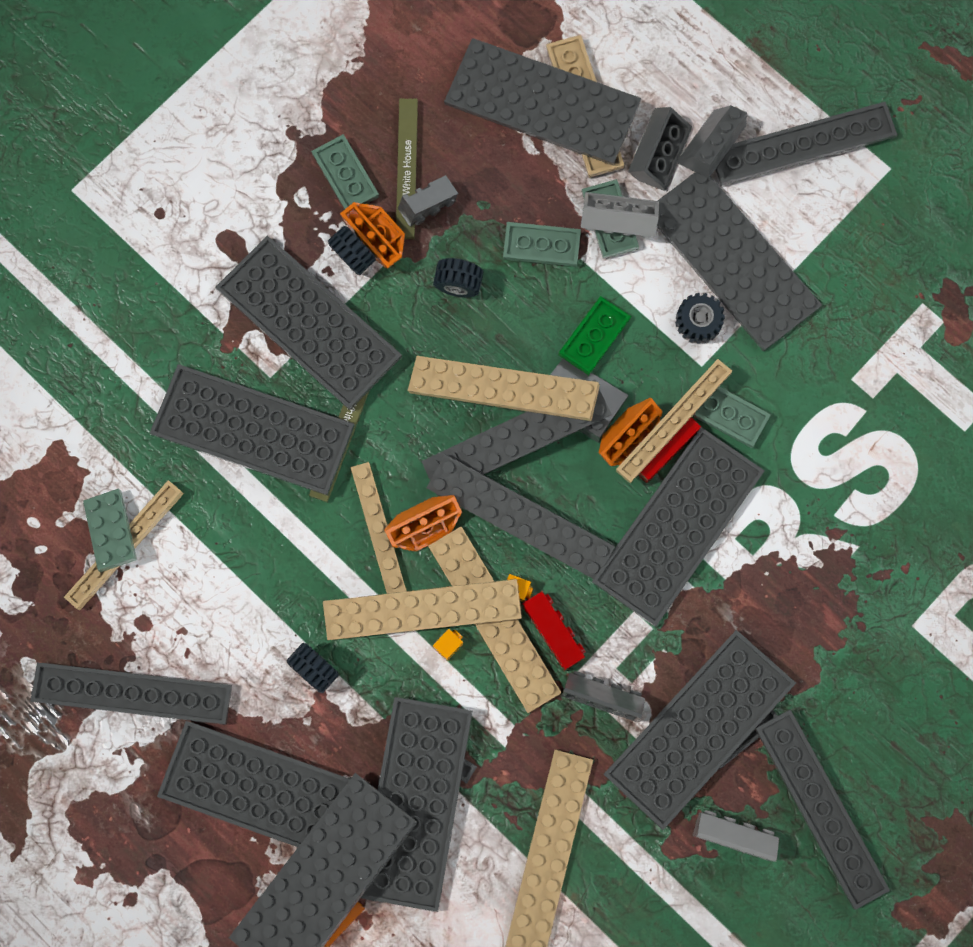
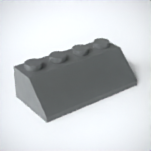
(713, 140)
(660, 148)

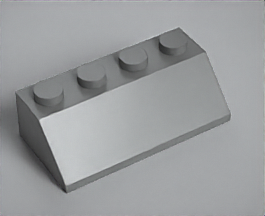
(620, 215)
(735, 836)

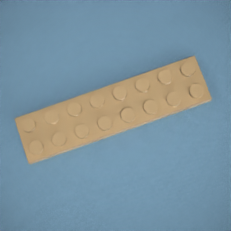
(572, 57)

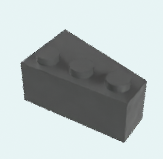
(427, 201)

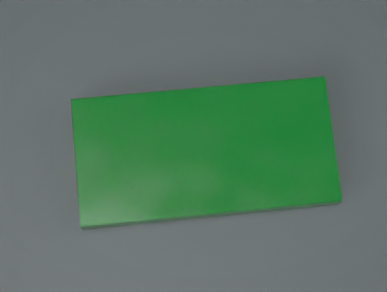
(594, 335)

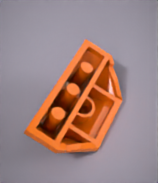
(376, 231)
(629, 431)
(424, 523)

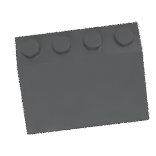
(614, 397)
(604, 697)

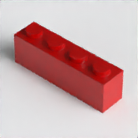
(679, 440)
(553, 630)

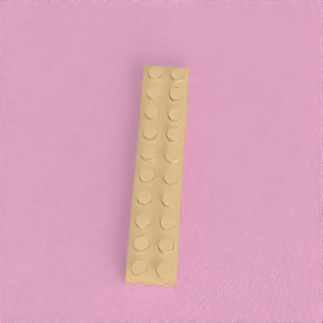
(504, 388)
(422, 609)
(504, 638)
(549, 851)

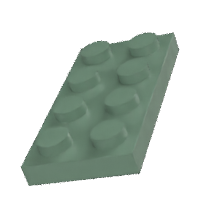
(344, 172)
(611, 243)
(541, 244)
(733, 416)
(109, 530)

